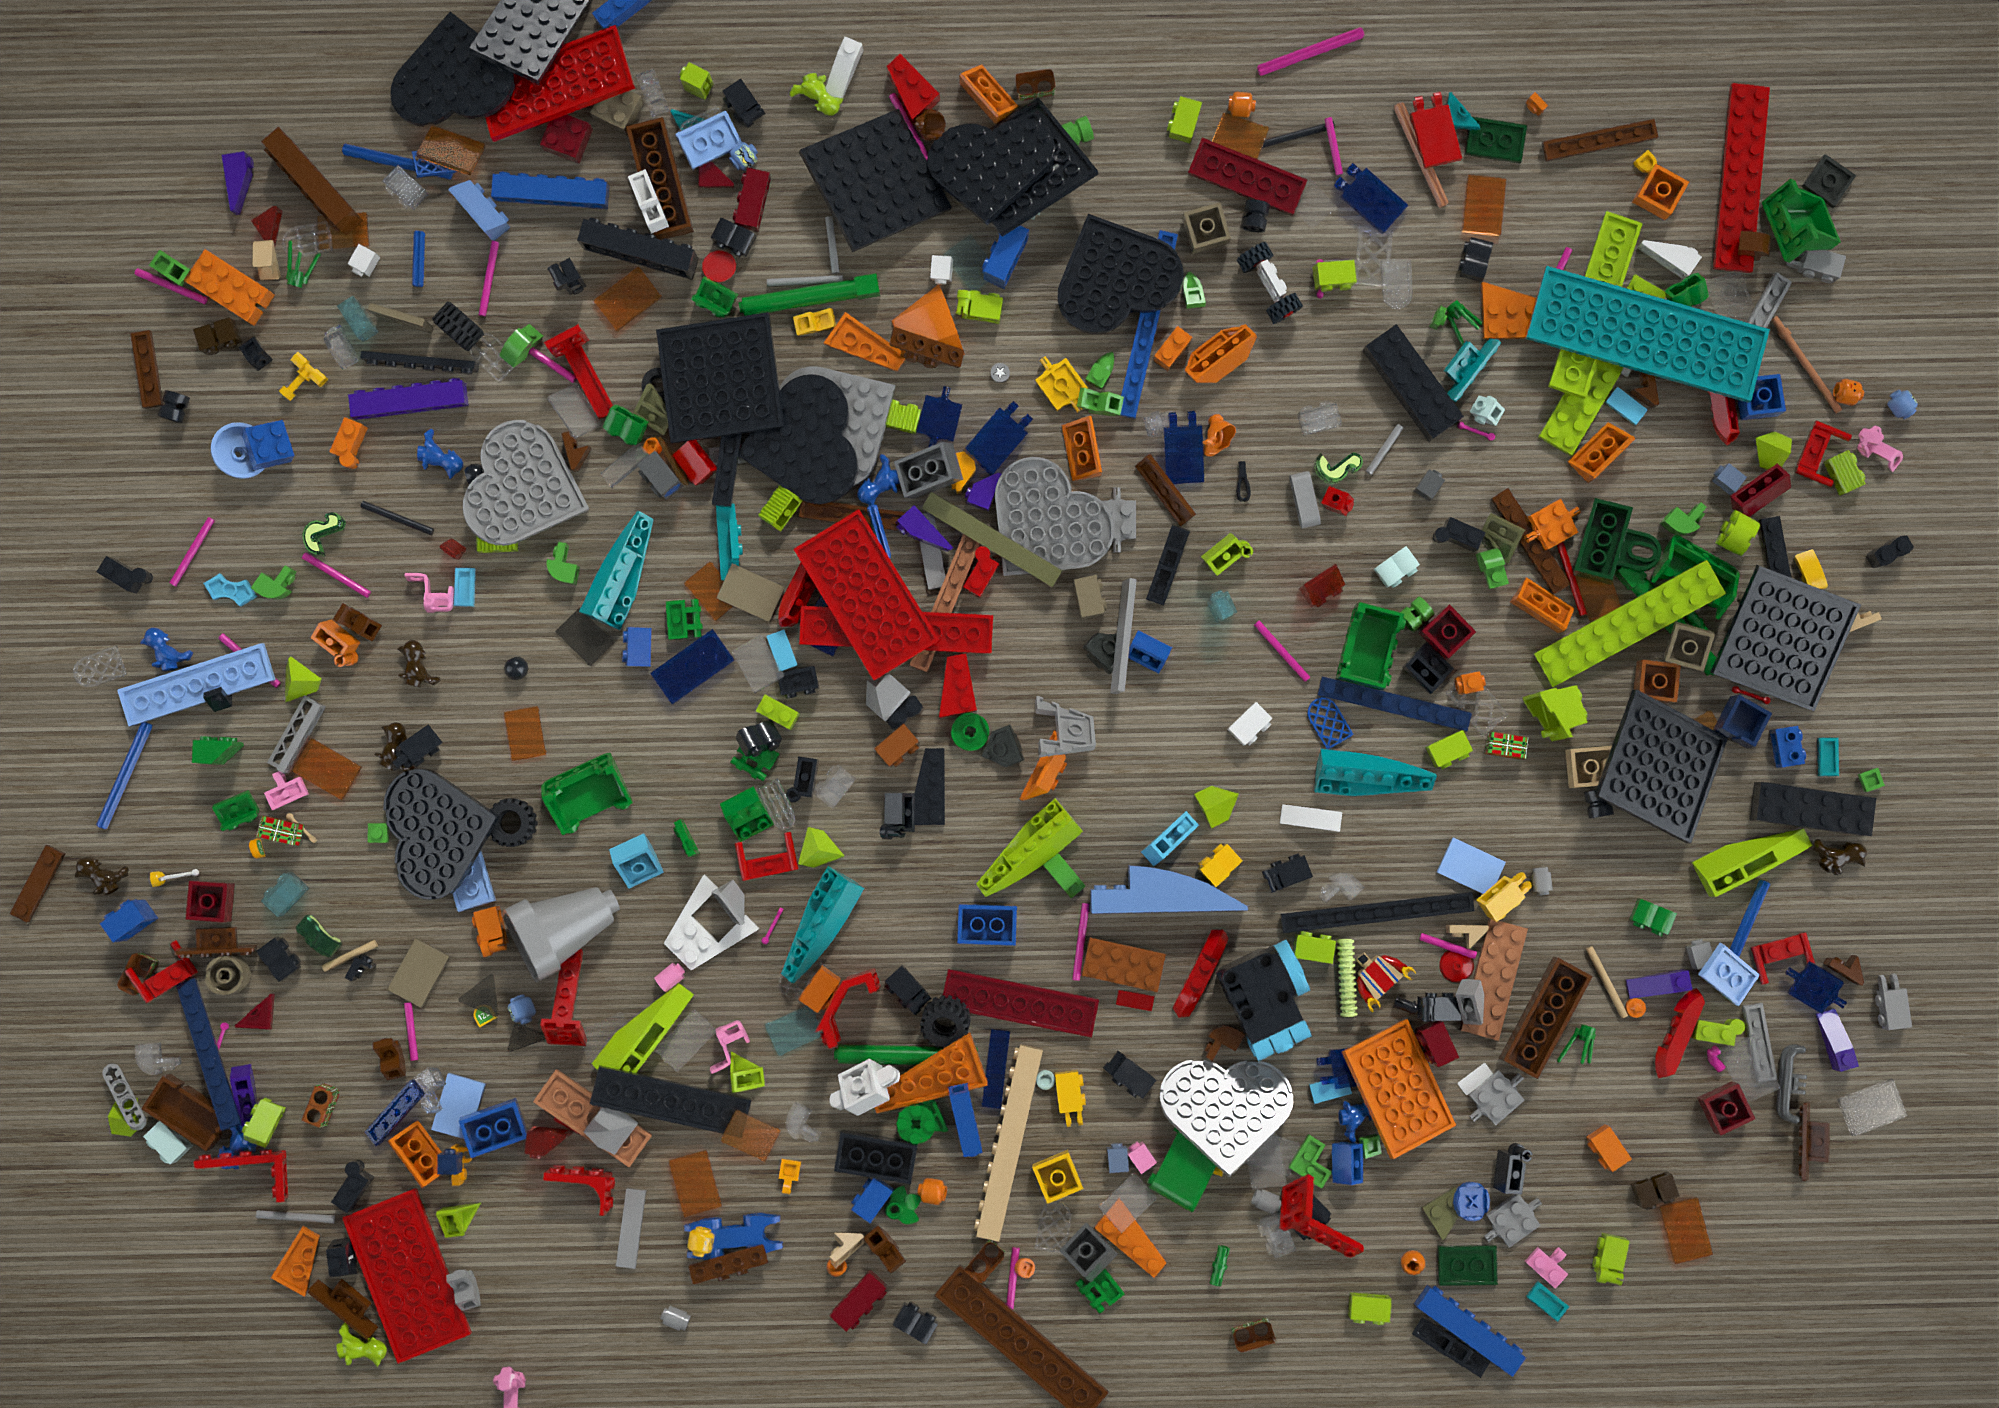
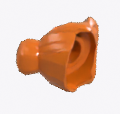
(1218, 435)

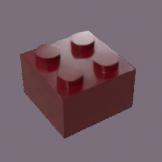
(567, 137)
(1447, 632)
(210, 901)
(1437, 1043)
(1726, 1108)

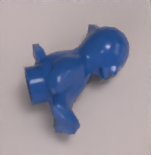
(433, 455)
(885, 480)
(165, 655)
(1352, 1117)
(237, 1145)

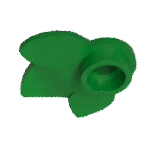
(906, 1205)

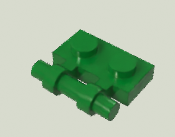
(677, 619)
(765, 759)
(1106, 1286)

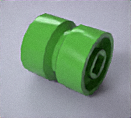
(1080, 130)
(1421, 610)

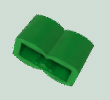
(1689, 291)
(625, 425)
(1653, 917)

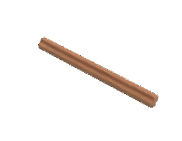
(1429, 173)

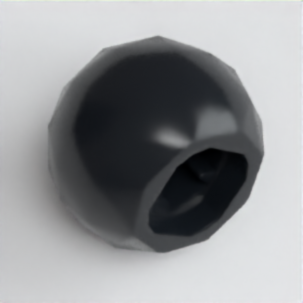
(473, 471)
(516, 668)

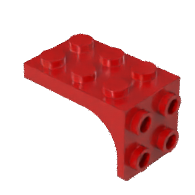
(597, 1178)

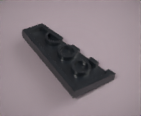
(931, 789)

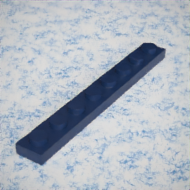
(1394, 703)
(208, 1054)

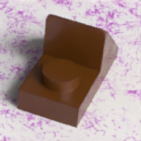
(1648, 393)
(575, 456)
(1850, 971)

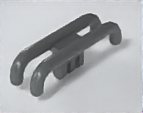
(1789, 1082)

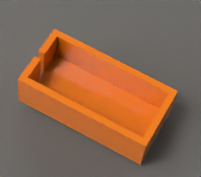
(229, 287)

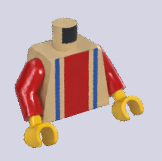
(1379, 976)

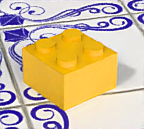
(1057, 1176)

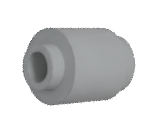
(1541, 881)
(1266, 1201)
(675, 1318)

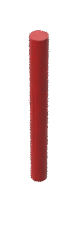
(1569, 573)

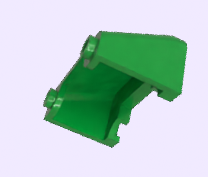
(585, 792)
(1182, 1173)

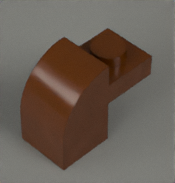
(1754, 244)
(357, 622)
(1222, 1035)
(391, 1058)
(885, 1247)

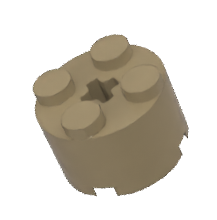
(238, 975)

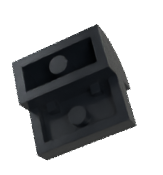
(1428, 668)

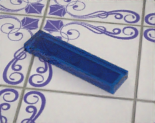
(996, 1068)
(395, 1112)

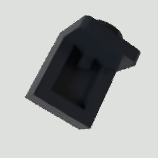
(218, 699)

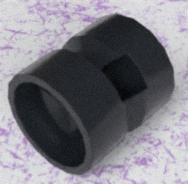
(1255, 216)
(173, 406)
(1597, 807)

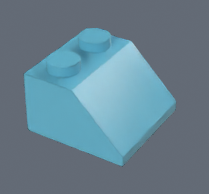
(636, 861)

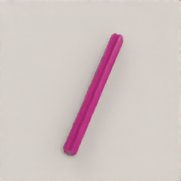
(1310, 51)

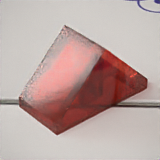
(269, 223)

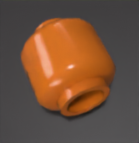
(1241, 104)
(1848, 392)
(932, 1191)

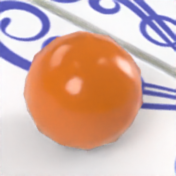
(1413, 1262)

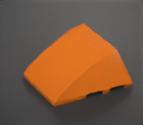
(930, 319)

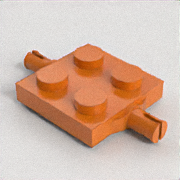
(1552, 524)

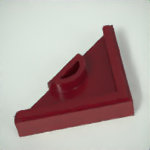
(712, 177)
(260, 1016)

